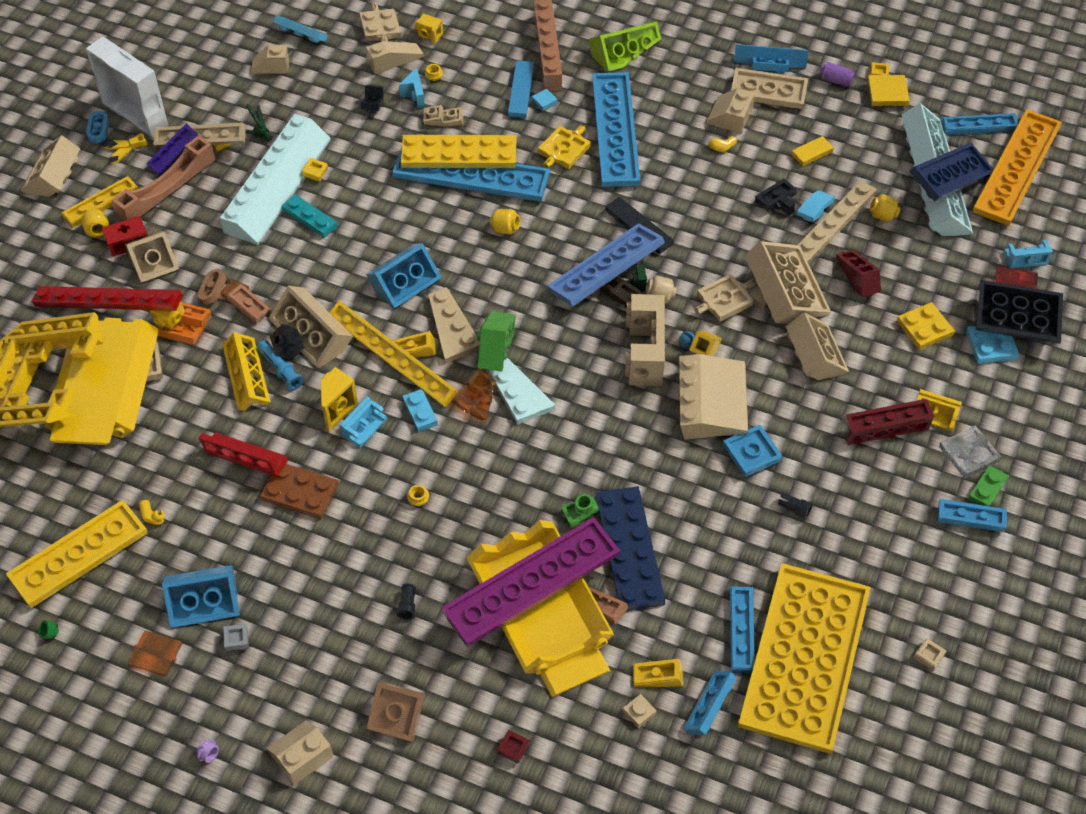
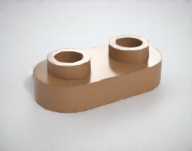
(211, 286)

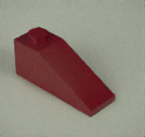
(860, 273)

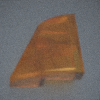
(476, 395)

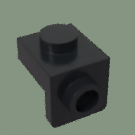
(373, 98)

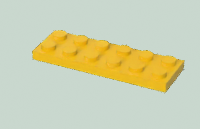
(458, 151)
(76, 553)

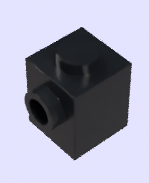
(287, 342)

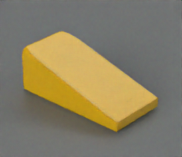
(418, 345)
(658, 674)

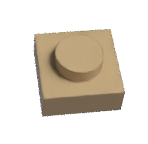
(639, 711)

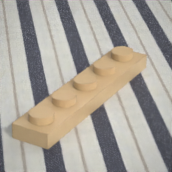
(213, 133)

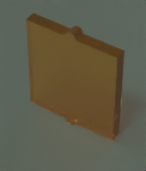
(155, 653)

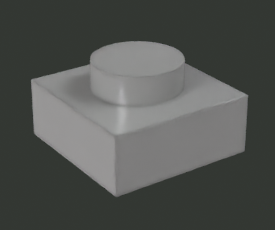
(236, 637)

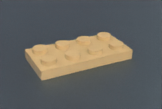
(772, 87)

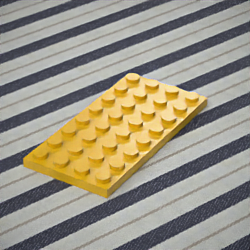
(805, 658)

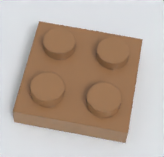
(395, 711)

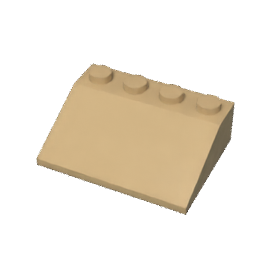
(786, 281)
(712, 396)

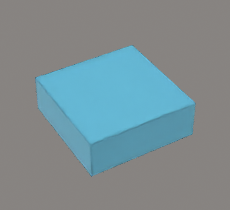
(544, 99)

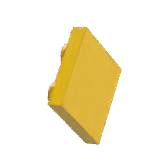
(888, 90)

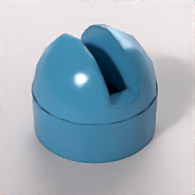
(684, 339)

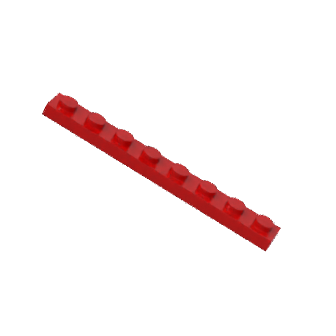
(107, 298)

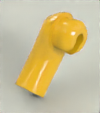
(722, 145)
(150, 516)

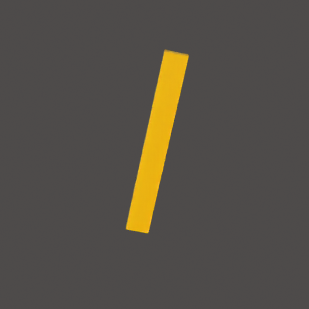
(394, 354)

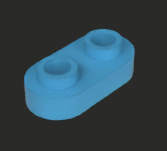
(97, 127)

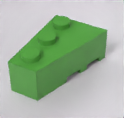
(494, 338)

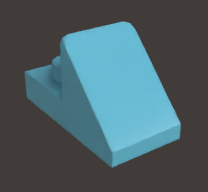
(412, 87)

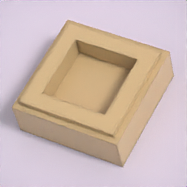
(929, 654)

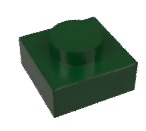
(640, 277)

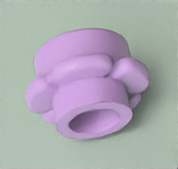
(207, 751)

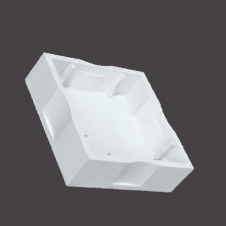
(127, 86)

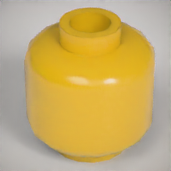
(884, 208)
(505, 221)
(93, 222)

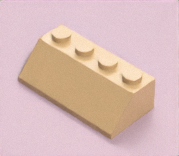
(319, 330)

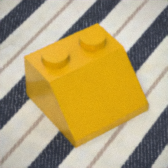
(337, 397)

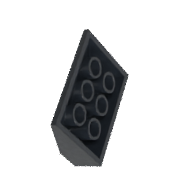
(1018, 311)

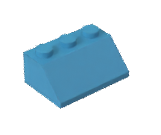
(404, 275)
(201, 596)

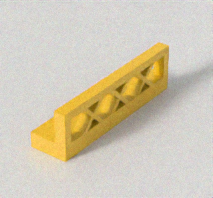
(240, 370)

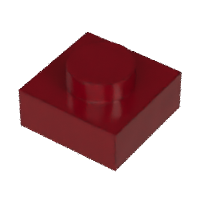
(513, 746)

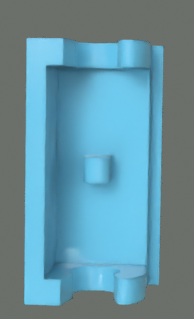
(1028, 256)
(363, 422)

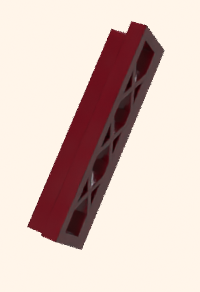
(909, 416)

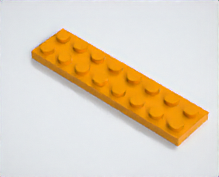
(1017, 167)

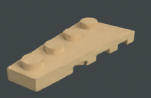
(453, 328)

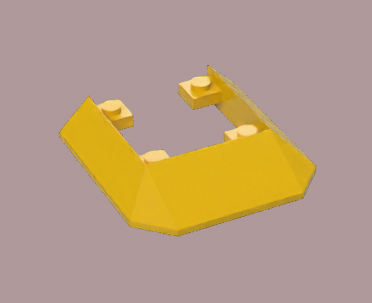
(20, 357)

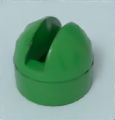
(48, 629)

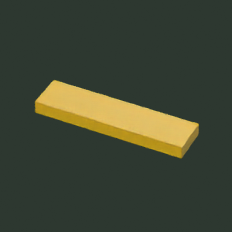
(99, 201)

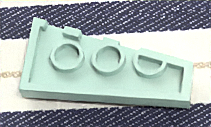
(520, 393)

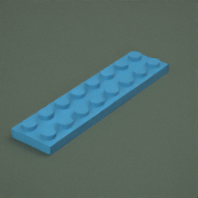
(615, 130)
(518, 182)

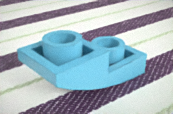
(815, 205)

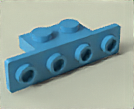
(770, 58)

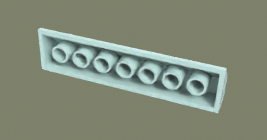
(927, 142)
(273, 180)

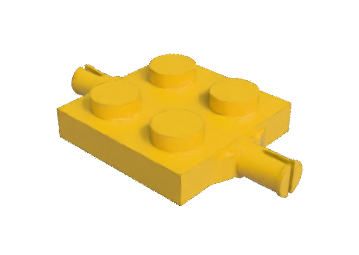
(564, 147)

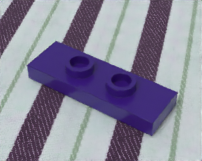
(171, 150)

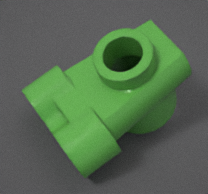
(582, 508)

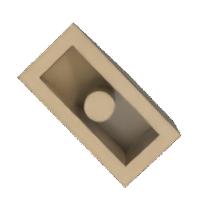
(271, 60)

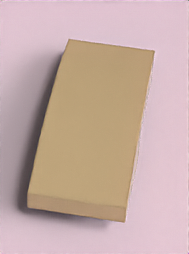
(444, 118)

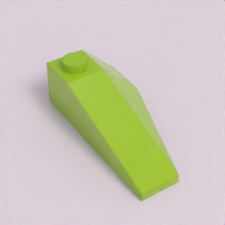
(620, 47)

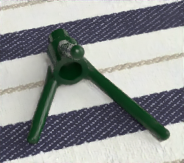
(260, 128)

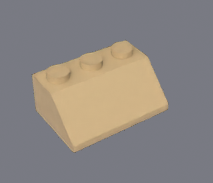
(52, 168)
(816, 348)

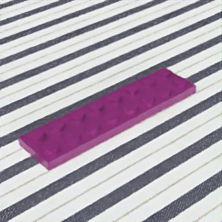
(530, 581)

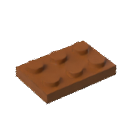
(300, 491)

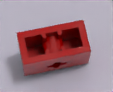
(122, 233)

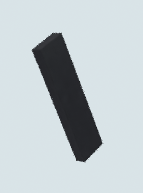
(630, 217)

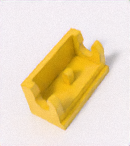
(943, 408)

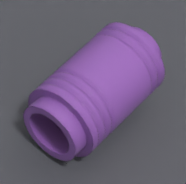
(837, 74)

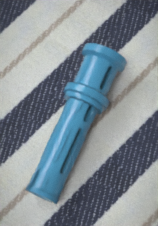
(283, 370)

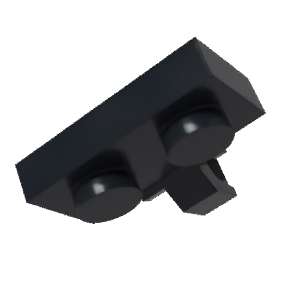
(778, 196)

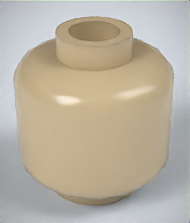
(661, 286)

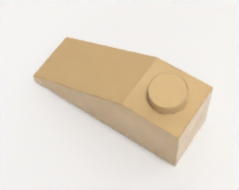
(389, 55)

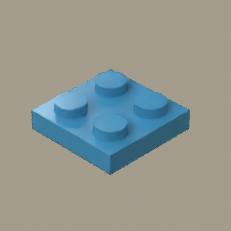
(752, 451)

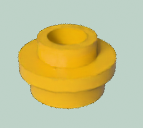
(433, 72)
(415, 491)

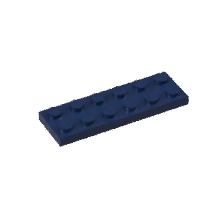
(952, 171)
(636, 567)

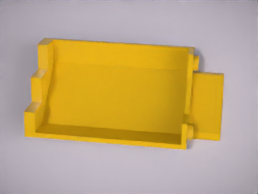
(106, 385)
(561, 633)

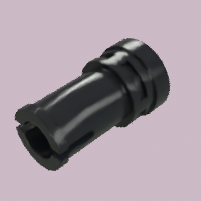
(800, 507)
(406, 606)

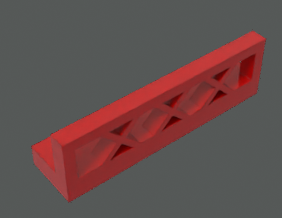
(243, 453)

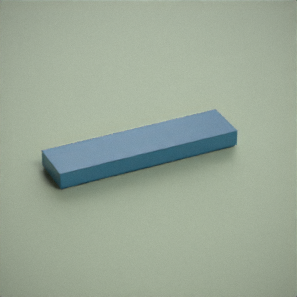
(521, 89)
(979, 124)
(741, 629)

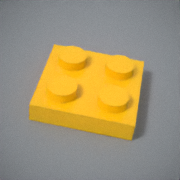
(925, 326)

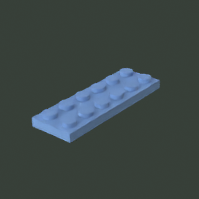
(605, 264)

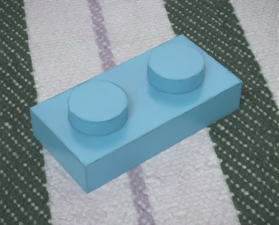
(420, 410)

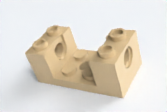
(646, 361)

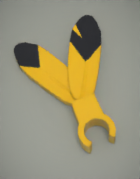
(124, 147)

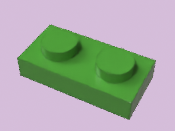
(988, 487)

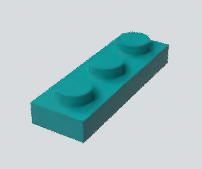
(309, 216)

